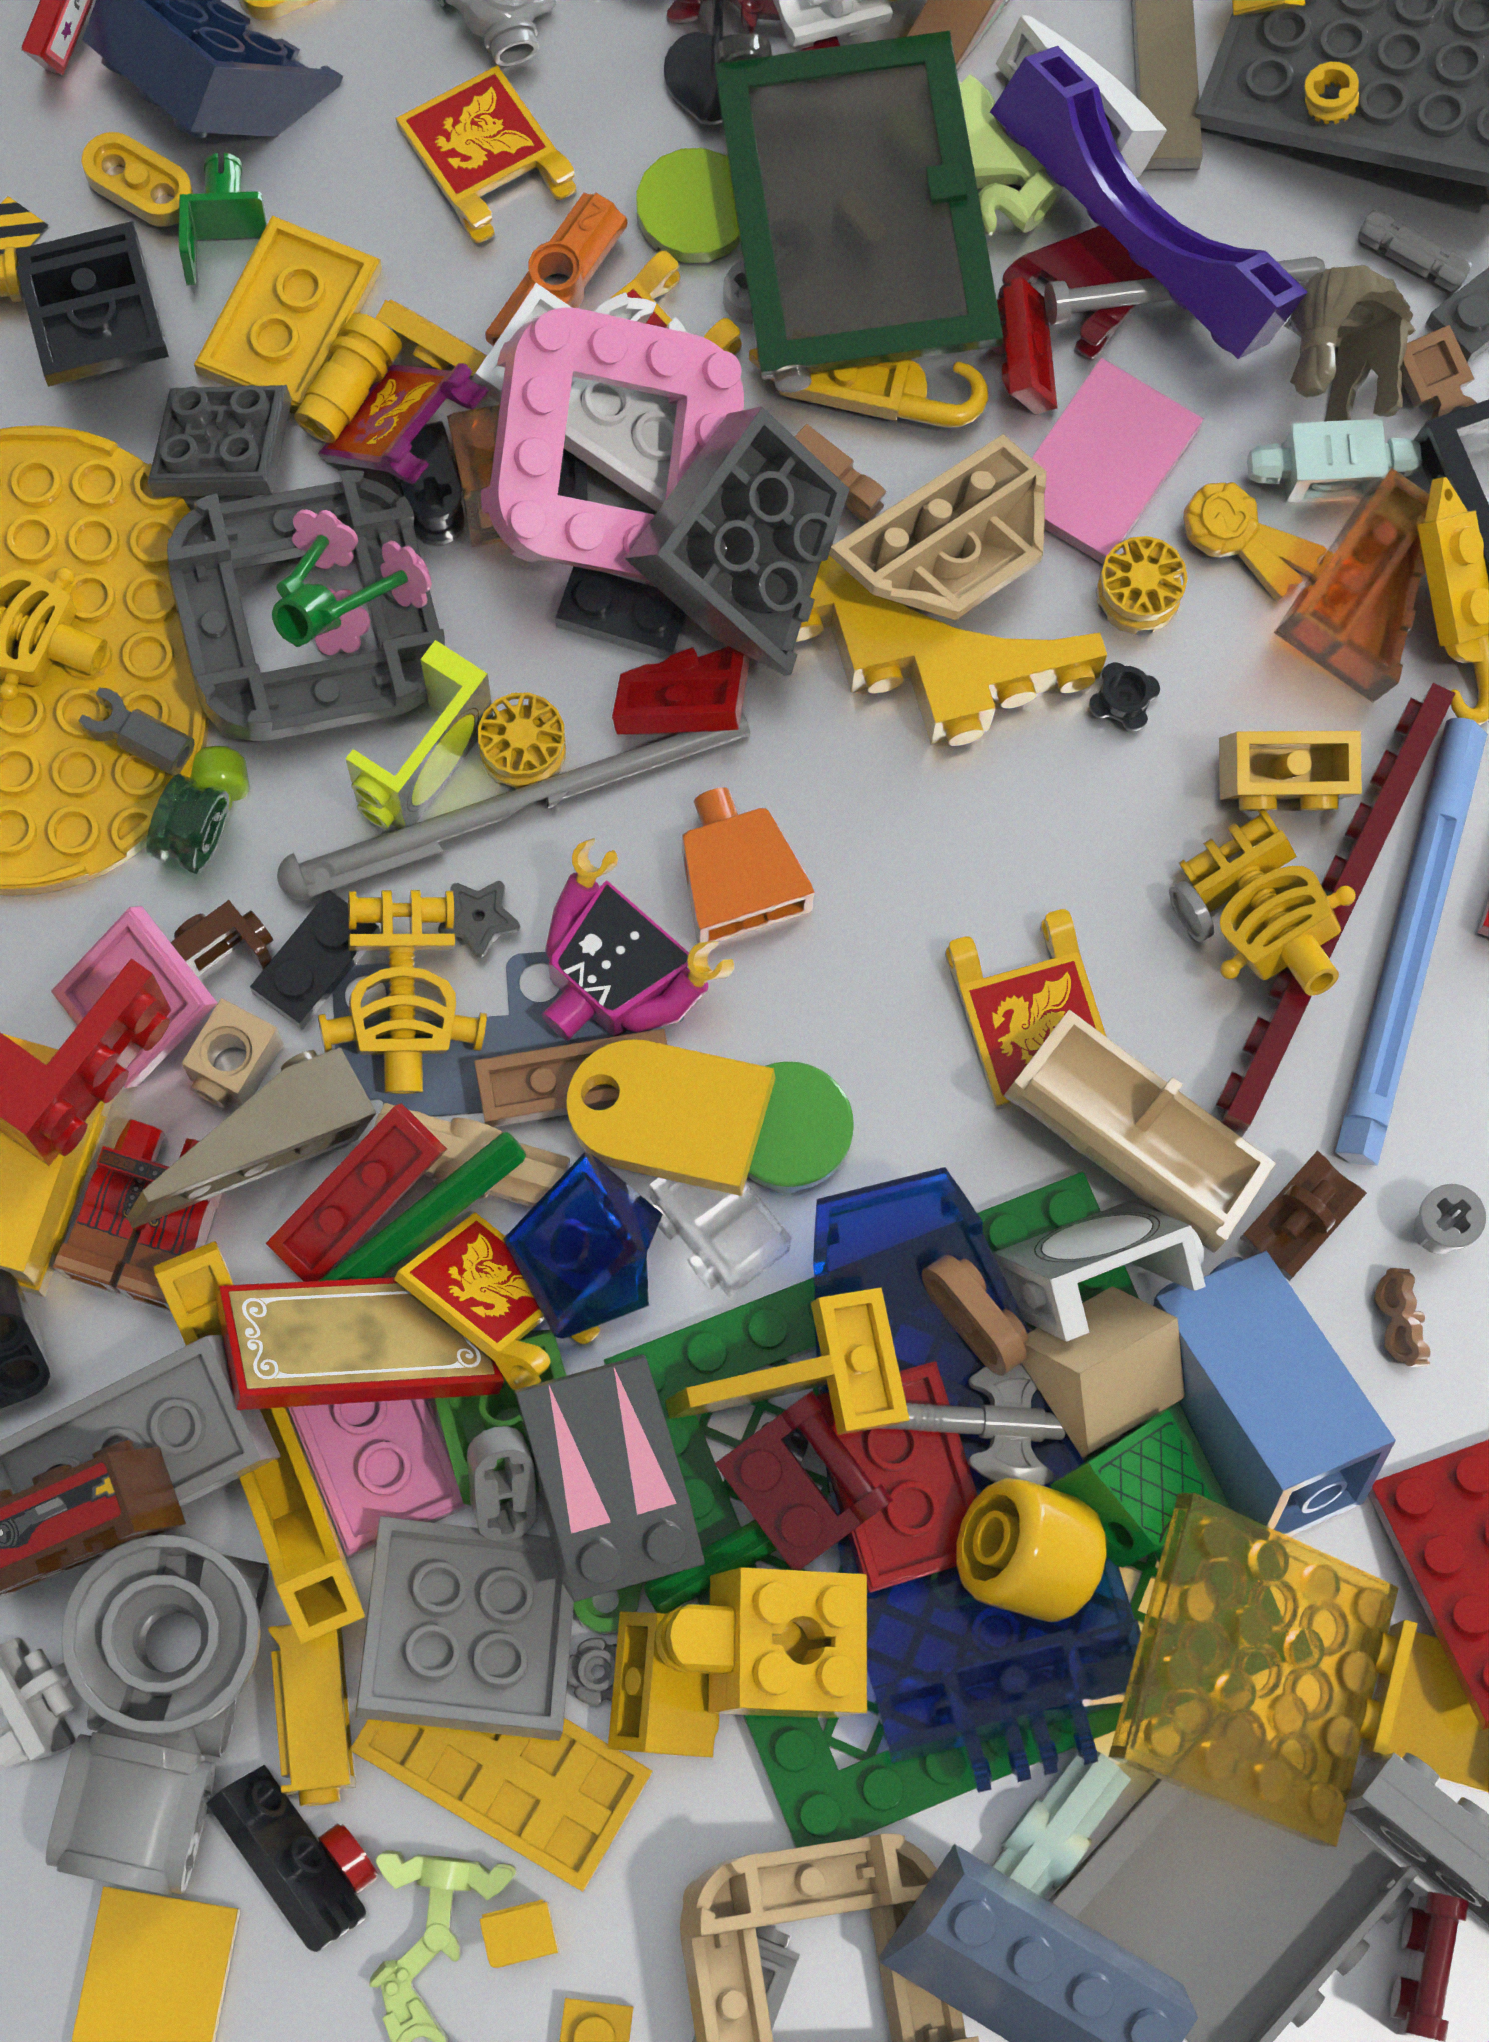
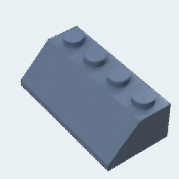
(1029, 1964)

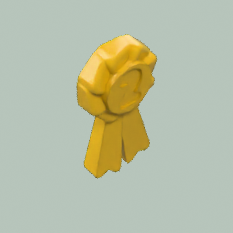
(1225, 523)

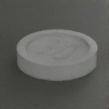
(1191, 911)

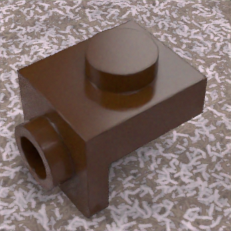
(210, 938)

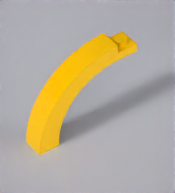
(283, 1493)

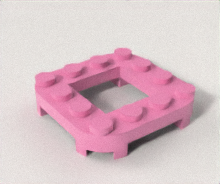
(534, 419)

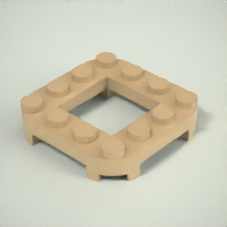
(797, 1885)

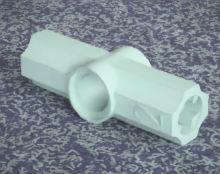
(1057, 1829)

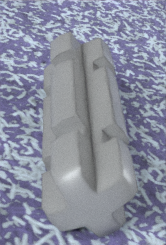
(1414, 250)

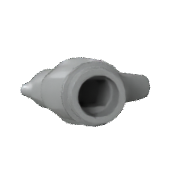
(505, 26)

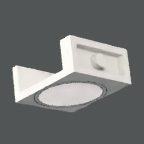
(1049, 1266)

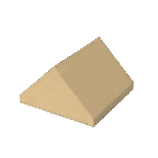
(1113, 1374)

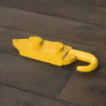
(892, 392)
(1458, 588)

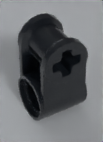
(434, 487)

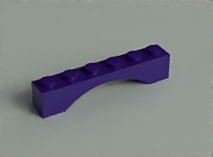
(1062, 123)

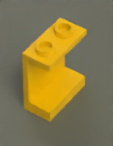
(1424, 1710)

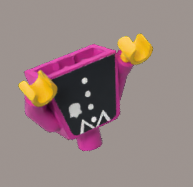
(617, 959)

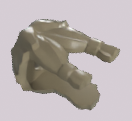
(1370, 327)

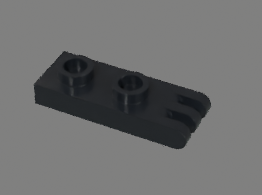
(287, 1859)

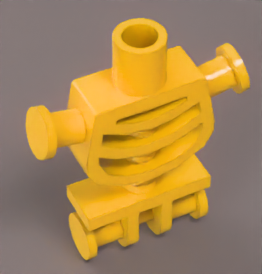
(402, 1051)

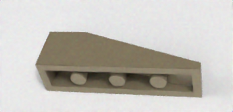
(292, 1118)

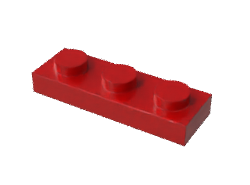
(356, 1195)

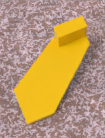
(854, 1363)

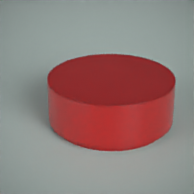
(348, 1857)

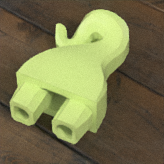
(1003, 162)

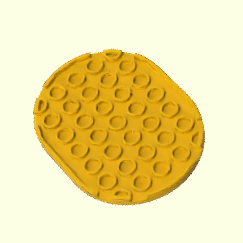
(65, 798)

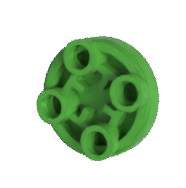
(803, 1130)

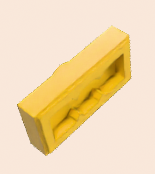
(434, 344)

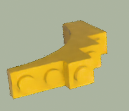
(951, 669)

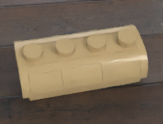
(1141, 1130)

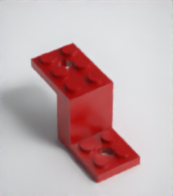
(48, 1103)

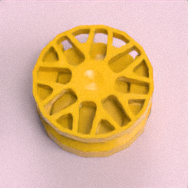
(1141, 584)
(522, 740)

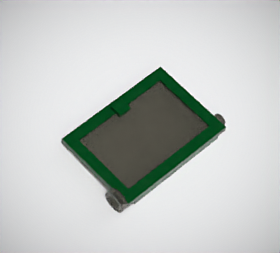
(855, 204)

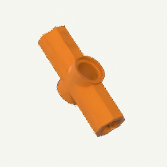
(573, 250)

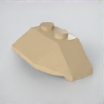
(954, 535)

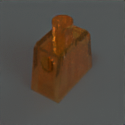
(473, 447)

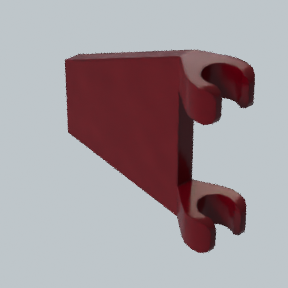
(1083, 261)

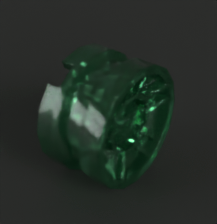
(187, 823)

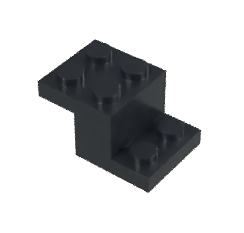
(90, 303)

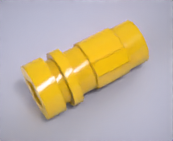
(344, 381)

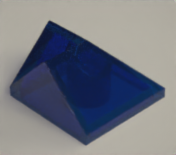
(586, 1248)

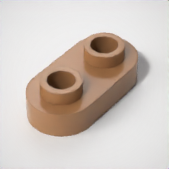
(962, 1298)

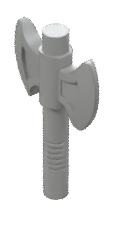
(1006, 1422)

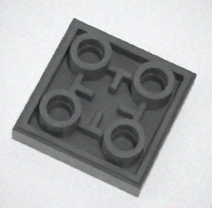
(220, 441)

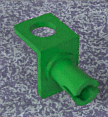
(218, 212)

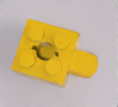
(775, 1642)

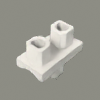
(819, 19)
(33, 1705)

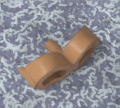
(1405, 1331)

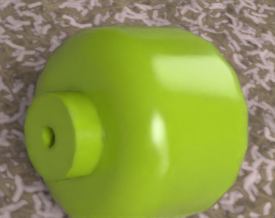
(222, 769)

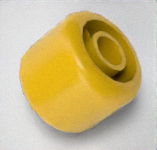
(1031, 1550)

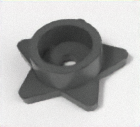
(483, 933)

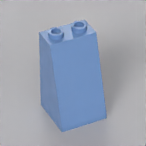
(1272, 1399)

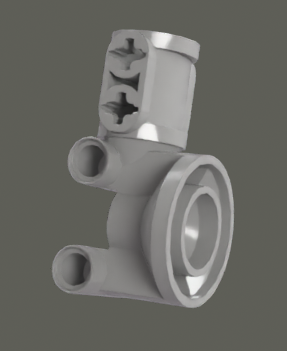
(140, 1783)

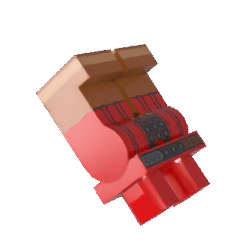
(103, 1245)

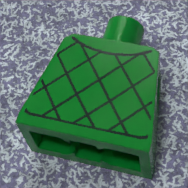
(1136, 1487)

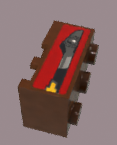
(84, 1513)

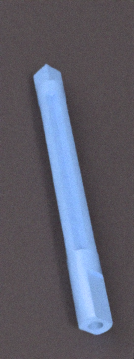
(1411, 943)

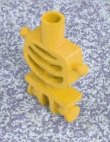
(41, 623)
(1273, 912)

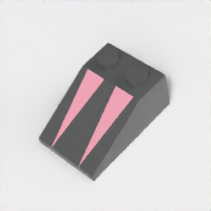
(608, 1478)

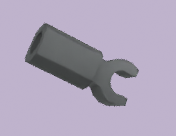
(140, 734)

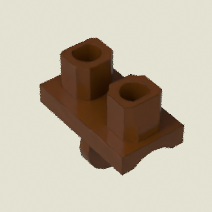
(1303, 1215)

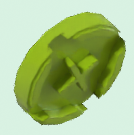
(689, 205)

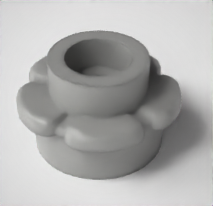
(587, 1687)

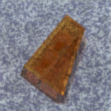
(1364, 590)

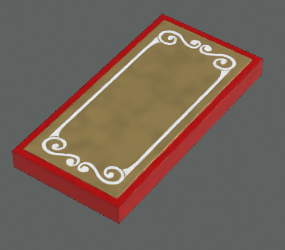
(344, 1346)

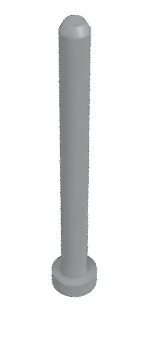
(1063, 301)

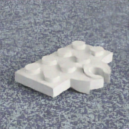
(607, 426)

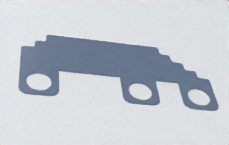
(451, 1077)

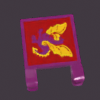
(394, 416)

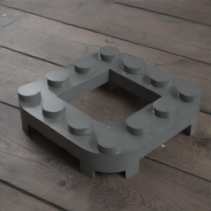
(215, 632)

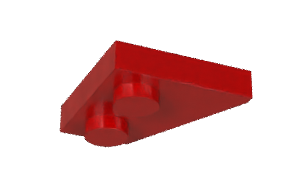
(683, 694)

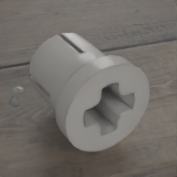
(1444, 1200)

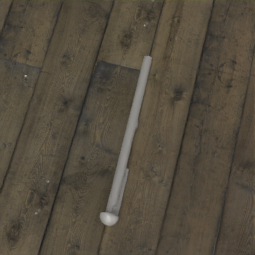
(422, 839)

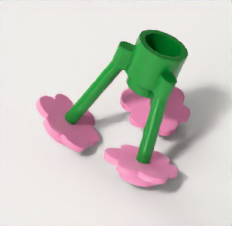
(333, 616)

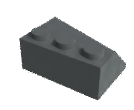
(745, 537)

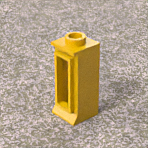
(312, 1716)

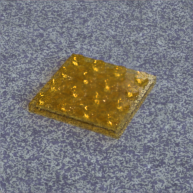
(1254, 1670)

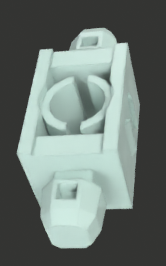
(1332, 459)

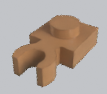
(1436, 372)
(864, 491)

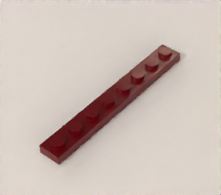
(1369, 829)

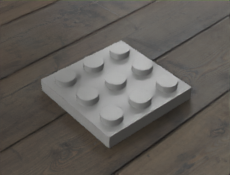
(465, 1632)

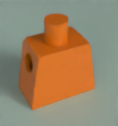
(740, 870)

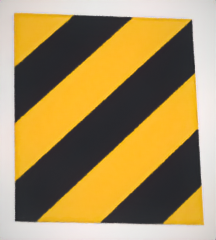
(18, 225)

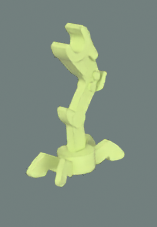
(406, 2011)

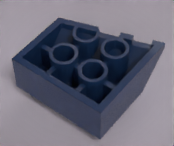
(207, 65)

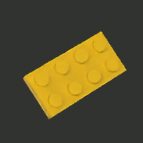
(535, 1795)

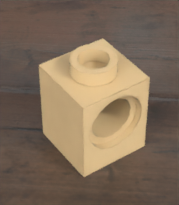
(229, 1028)

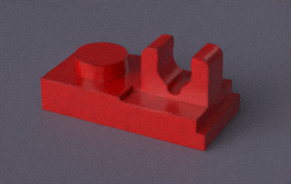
(1027, 342)

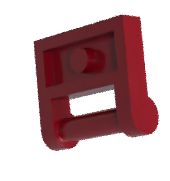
(784, 1494)
(1421, 1995)

